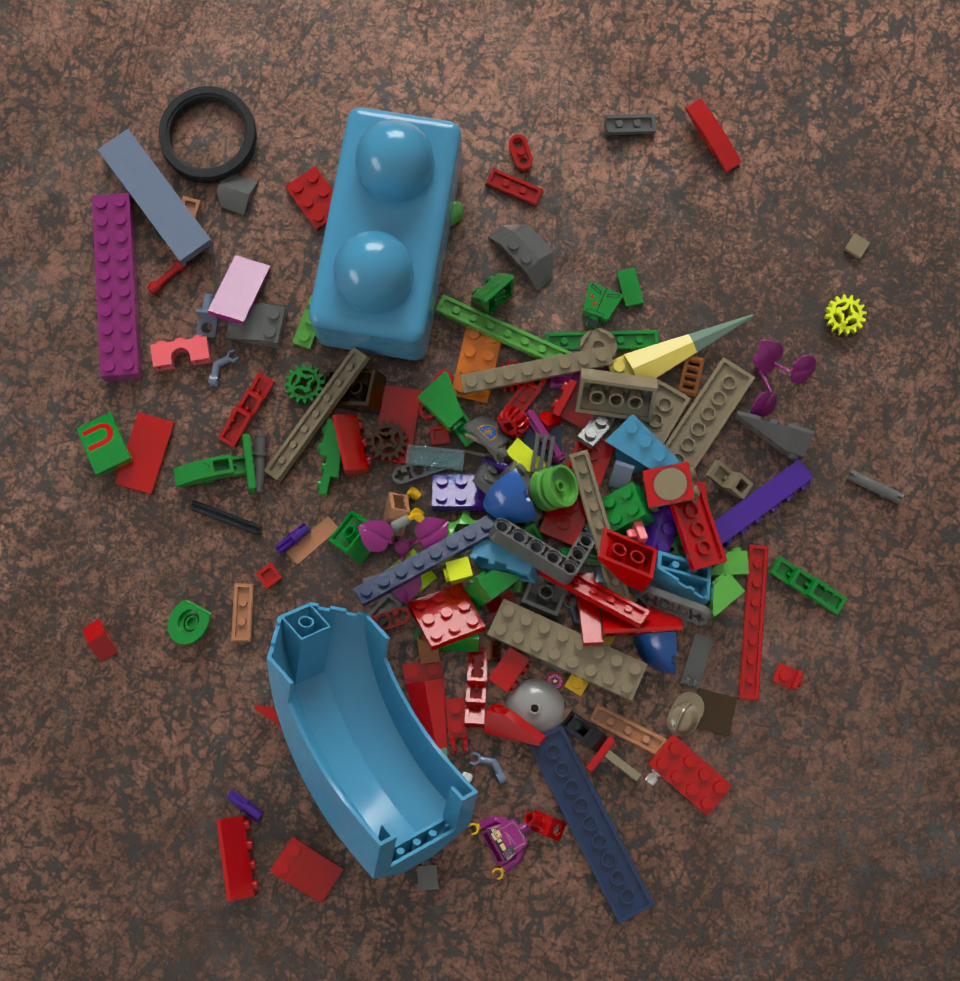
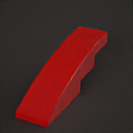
(713, 134)
(246, 410)
(476, 688)

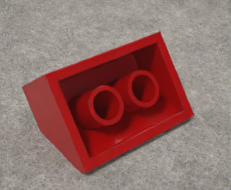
(351, 444)

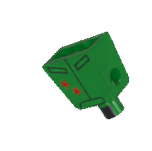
(600, 305)

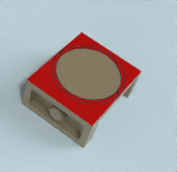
(670, 485)

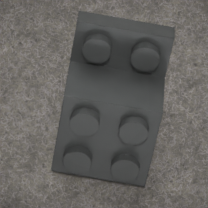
(488, 476)

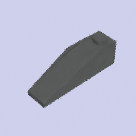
(788, 440)

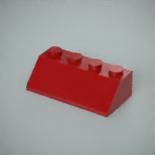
(656, 622)
(236, 858)

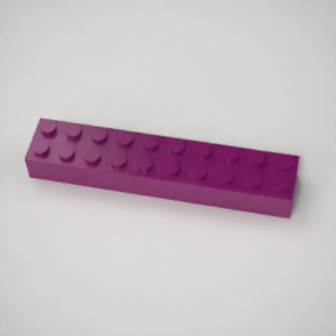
(117, 287)

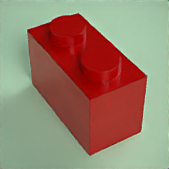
(508, 670)

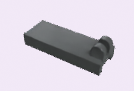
(630, 124)
(696, 660)

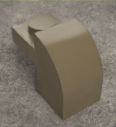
(728, 481)

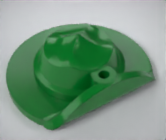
(188, 623)

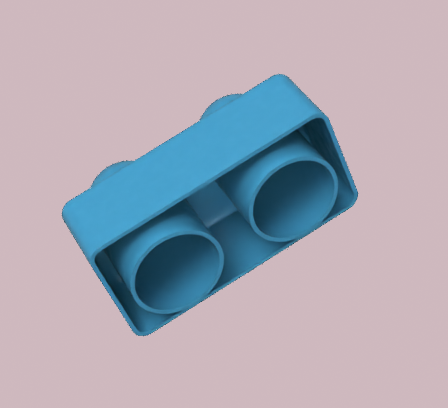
(386, 233)

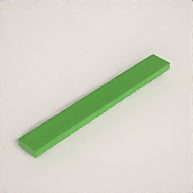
(497, 329)

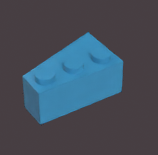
(491, 556)
(675, 575)

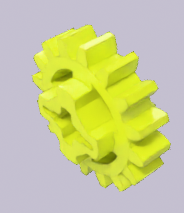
(852, 316)

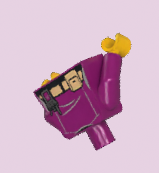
(504, 840)

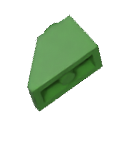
(736, 564)

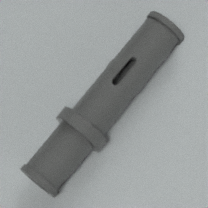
(259, 461)
(875, 486)

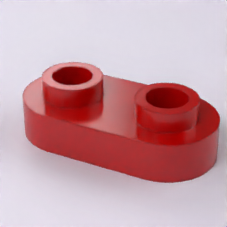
(521, 153)

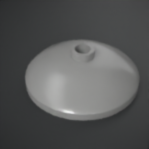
(545, 697)

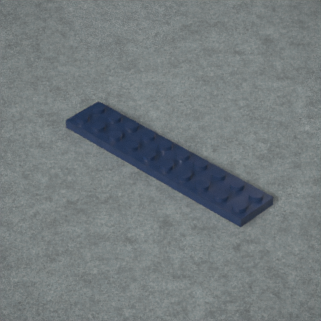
(591, 825)

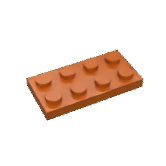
(476, 354)

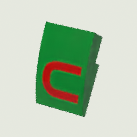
(104, 444)

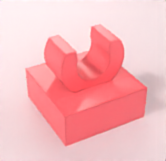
(637, 532)

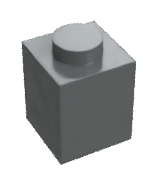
(427, 876)

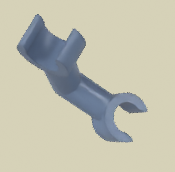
(214, 378)
(573, 612)
(491, 762)

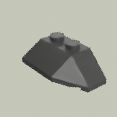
(526, 252)

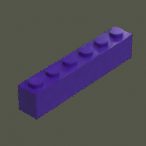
(761, 501)

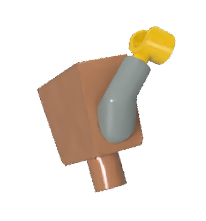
(398, 511)

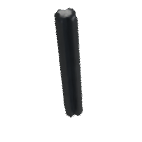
(225, 517)

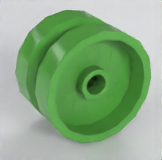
(553, 488)

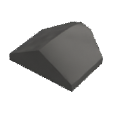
(236, 193)

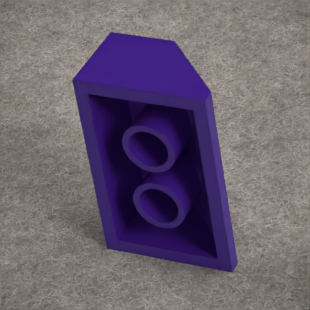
(662, 530)

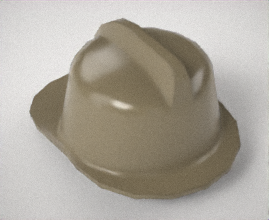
(685, 714)

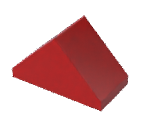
(99, 640)

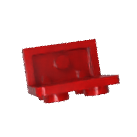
(566, 405)

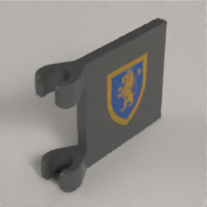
(490, 435)

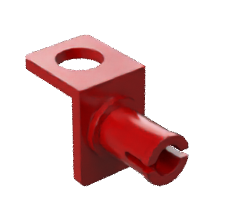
(544, 824)

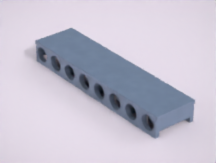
(155, 197)

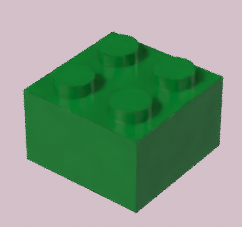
(626, 507)

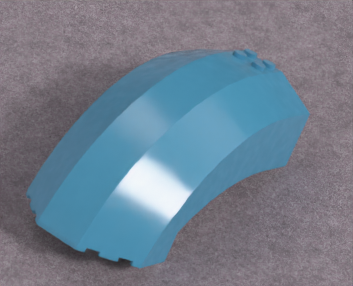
(360, 741)

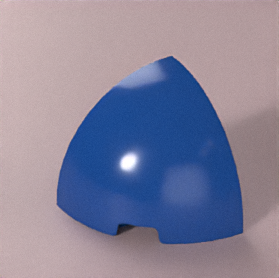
(509, 499)
(658, 650)

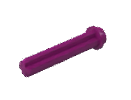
(539, 428)

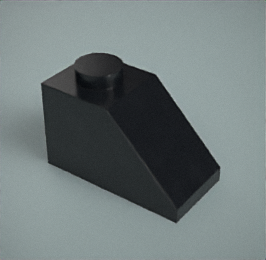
(584, 731)

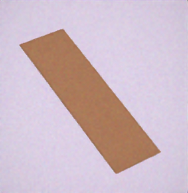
(312, 540)

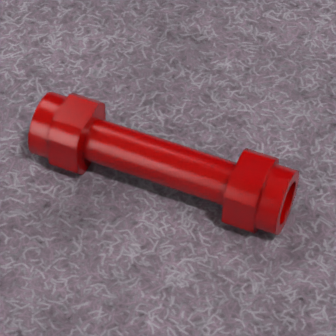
(154, 287)

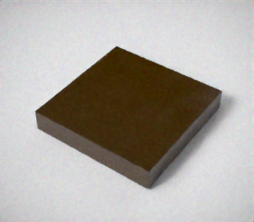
(717, 712)

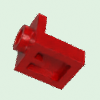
(787, 677)

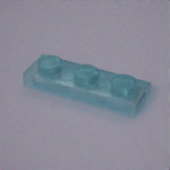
(435, 457)

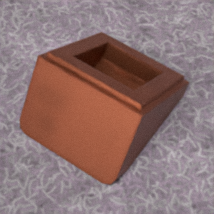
(494, 651)

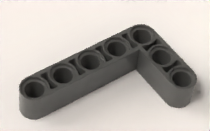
(539, 554)

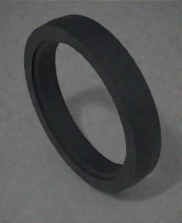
(195, 96)

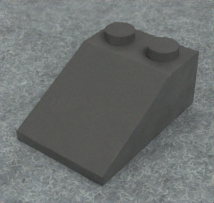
(263, 326)
(544, 598)

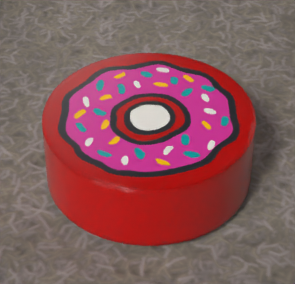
(556, 679)

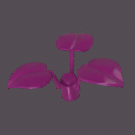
(765, 360)
(377, 535)

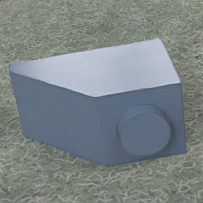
(620, 476)

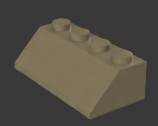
(616, 394)

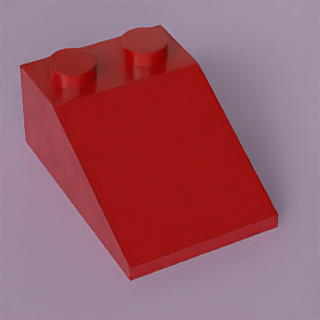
(627, 559)
(306, 869)

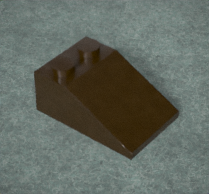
(364, 393)

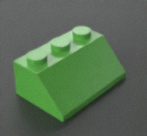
(722, 593)

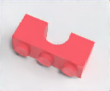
(165, 352)

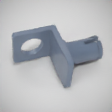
(205, 318)

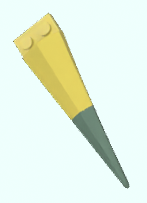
(664, 356)

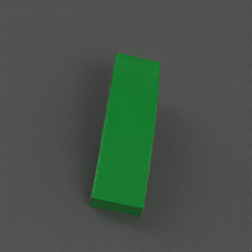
(807, 585)

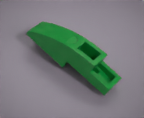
(330, 451)
(209, 470)

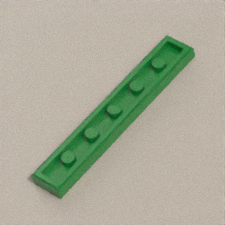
(625, 339)

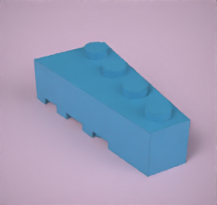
(641, 444)

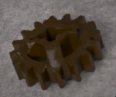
(392, 434)

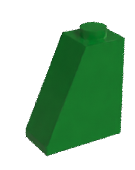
(442, 403)

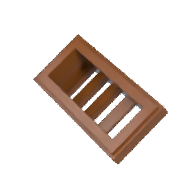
(694, 360)

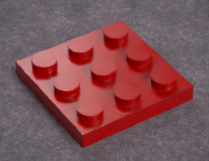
(446, 616)

